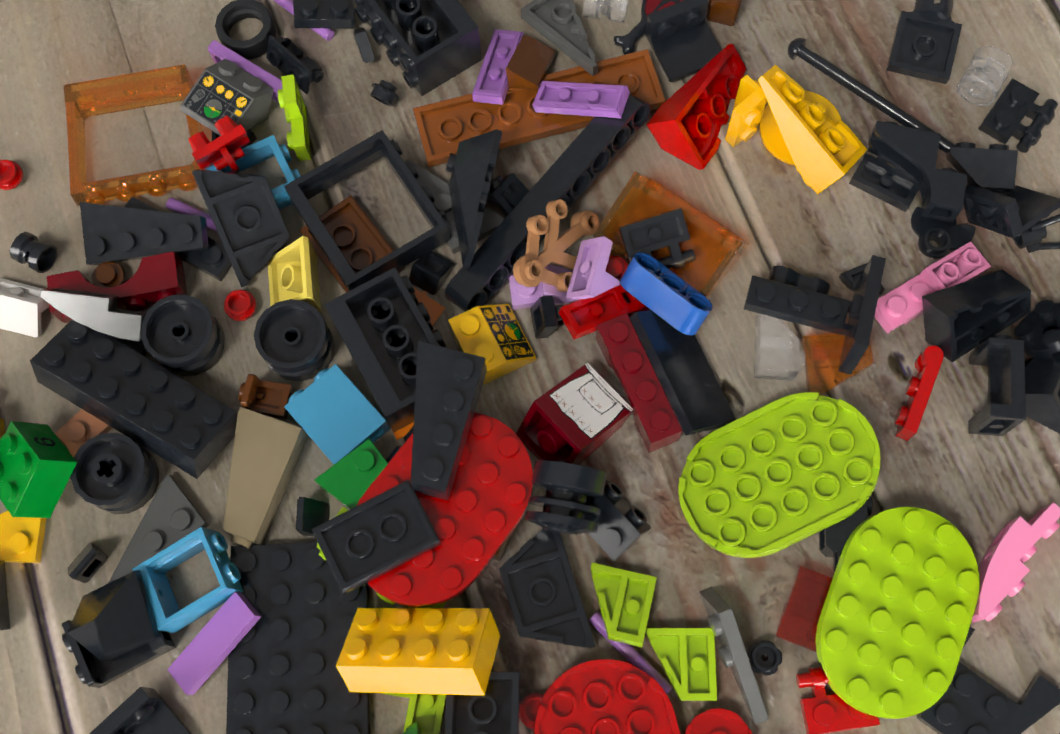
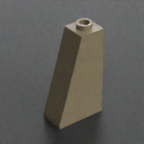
(259, 474)

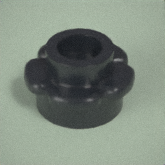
(384, 93)
(774, 657)

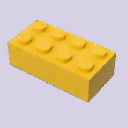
(419, 651)

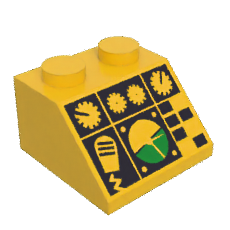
(496, 336)

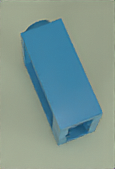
(260, 152)
(159, 592)

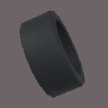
(241, 10)

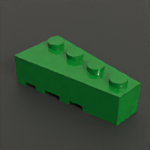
(353, 474)

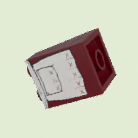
(573, 418)

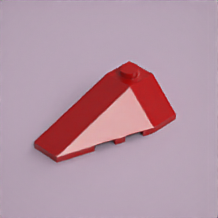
(694, 114)

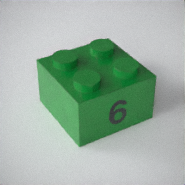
(33, 469)

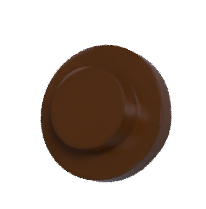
(108, 275)

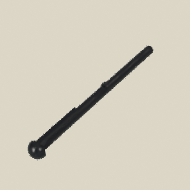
(797, 48)

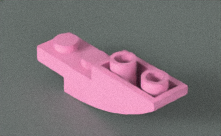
(905, 301)
(1003, 565)

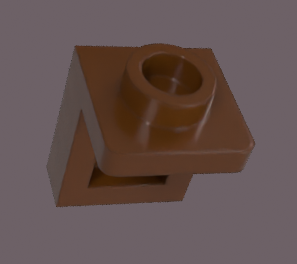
(265, 396)

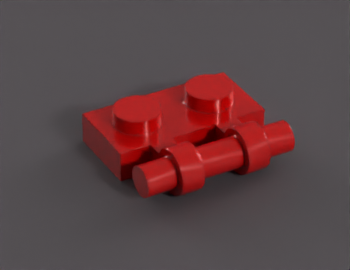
(828, 712)

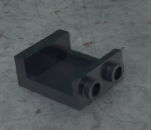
(1006, 386)
(98, 674)

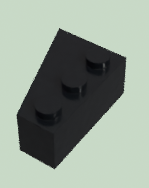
(973, 312)

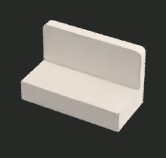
(21, 308)

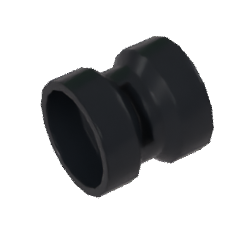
(37, 254)

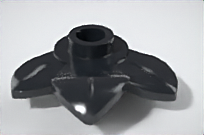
(946, 234)

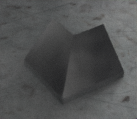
(115, 618)

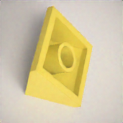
(295, 274)

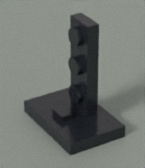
(823, 310)

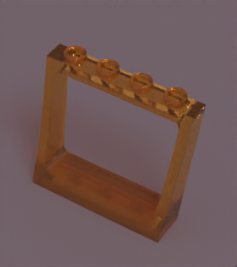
(117, 95)

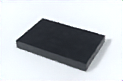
(376, 537)

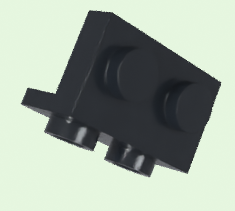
(618, 521)

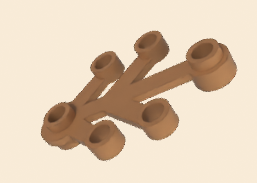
(531, 267)

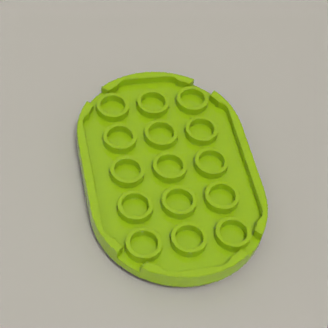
(779, 475)
(898, 612)

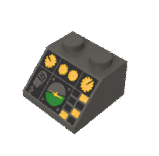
(229, 92)

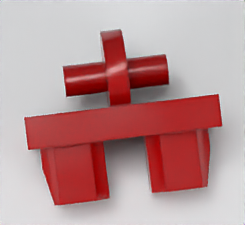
(222, 150)

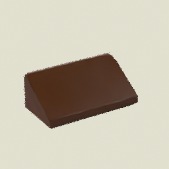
(529, 64)

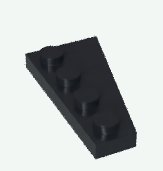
(133, 233)

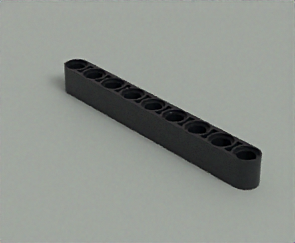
(563, 180)

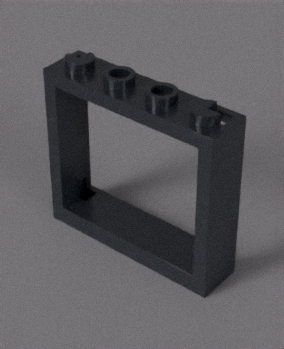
(342, 167)

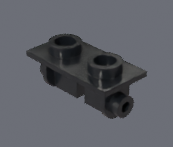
(286, 57)

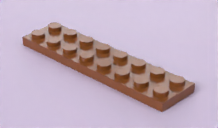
(459, 118)

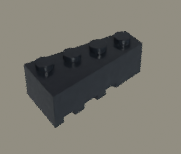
(443, 412)

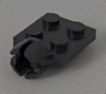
(925, 42)

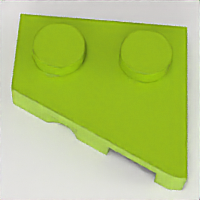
(623, 602)
(687, 660)

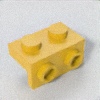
(746, 111)

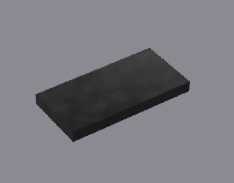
(683, 374)

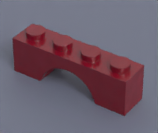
(154, 280)
(644, 392)

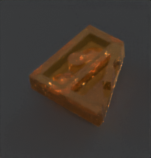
(823, 360)

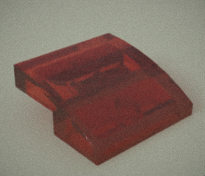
(804, 608)

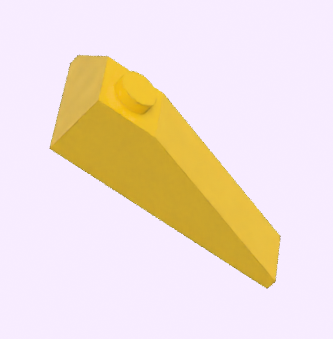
(817, 144)

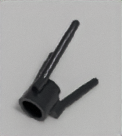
(1033, 236)

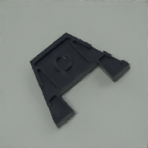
(980, 708)

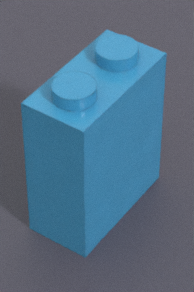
(336, 414)

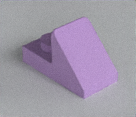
(589, 270)
(525, 297)

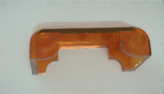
(712, 243)

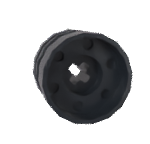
(566, 496)

